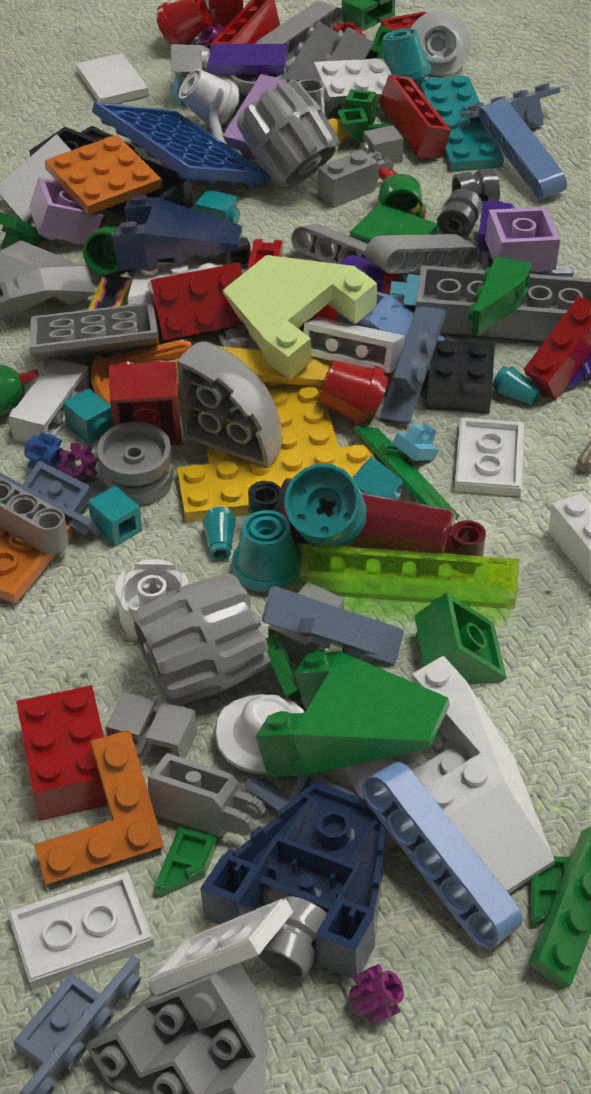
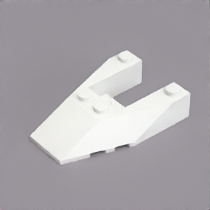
(474, 783)

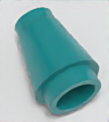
(515, 385)
(219, 531)

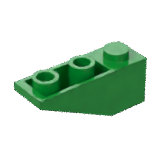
(500, 294)

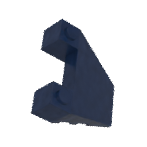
(167, 230)
(317, 849)

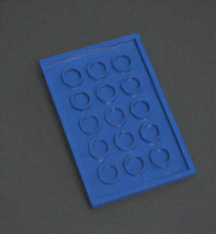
(180, 144)

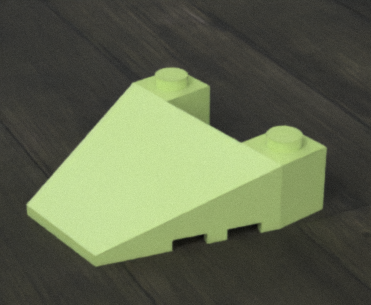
(285, 293)

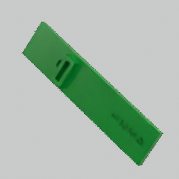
(401, 467)

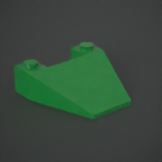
(349, 718)

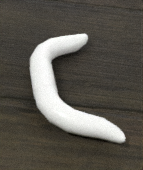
(214, 116)

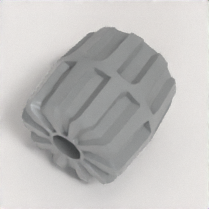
(288, 133)
(201, 639)

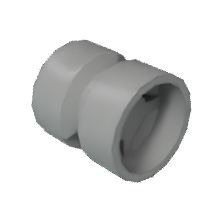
(293, 945)

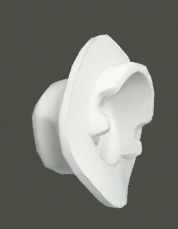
(444, 41)
(239, 725)

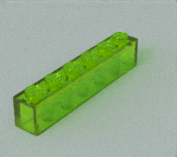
(411, 575)

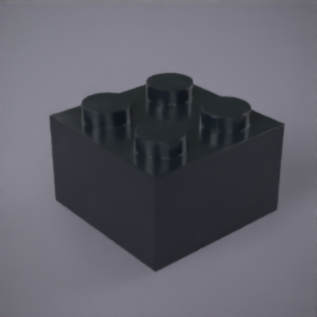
(461, 377)

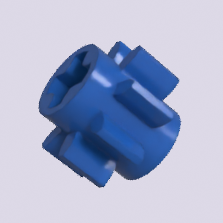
(43, 449)

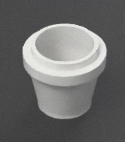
(199, 91)

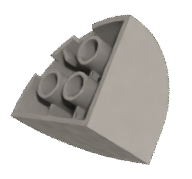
(227, 405)

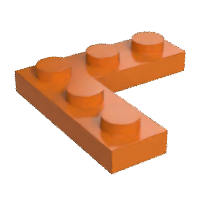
(132, 823)

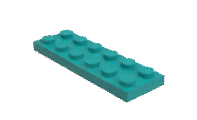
(468, 142)

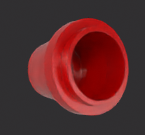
(182, 20)
(353, 391)

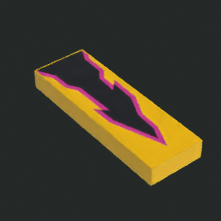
(111, 292)

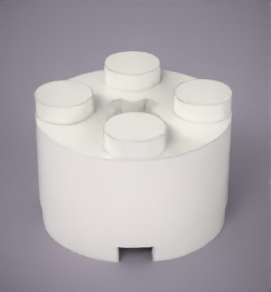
(142, 585)

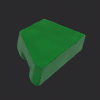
(283, 667)
(185, 861)
(544, 889)

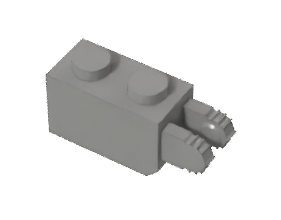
(350, 177)
(201, 797)

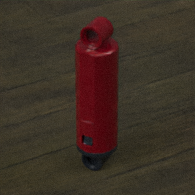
(389, 523)

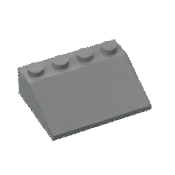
(93, 332)

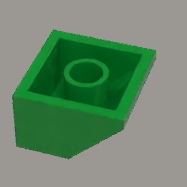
(462, 637)

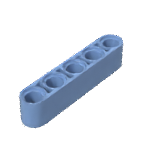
(522, 149)
(442, 855)

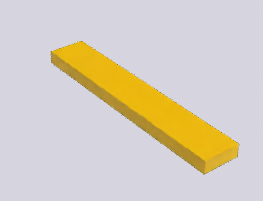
(310, 375)

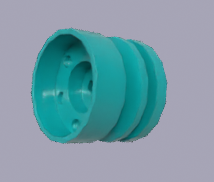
(323, 486)

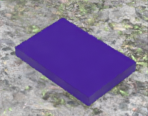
(247, 59)

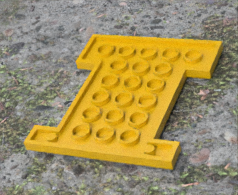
(306, 442)

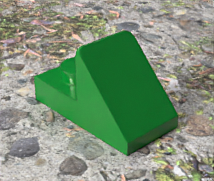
(18, 230)

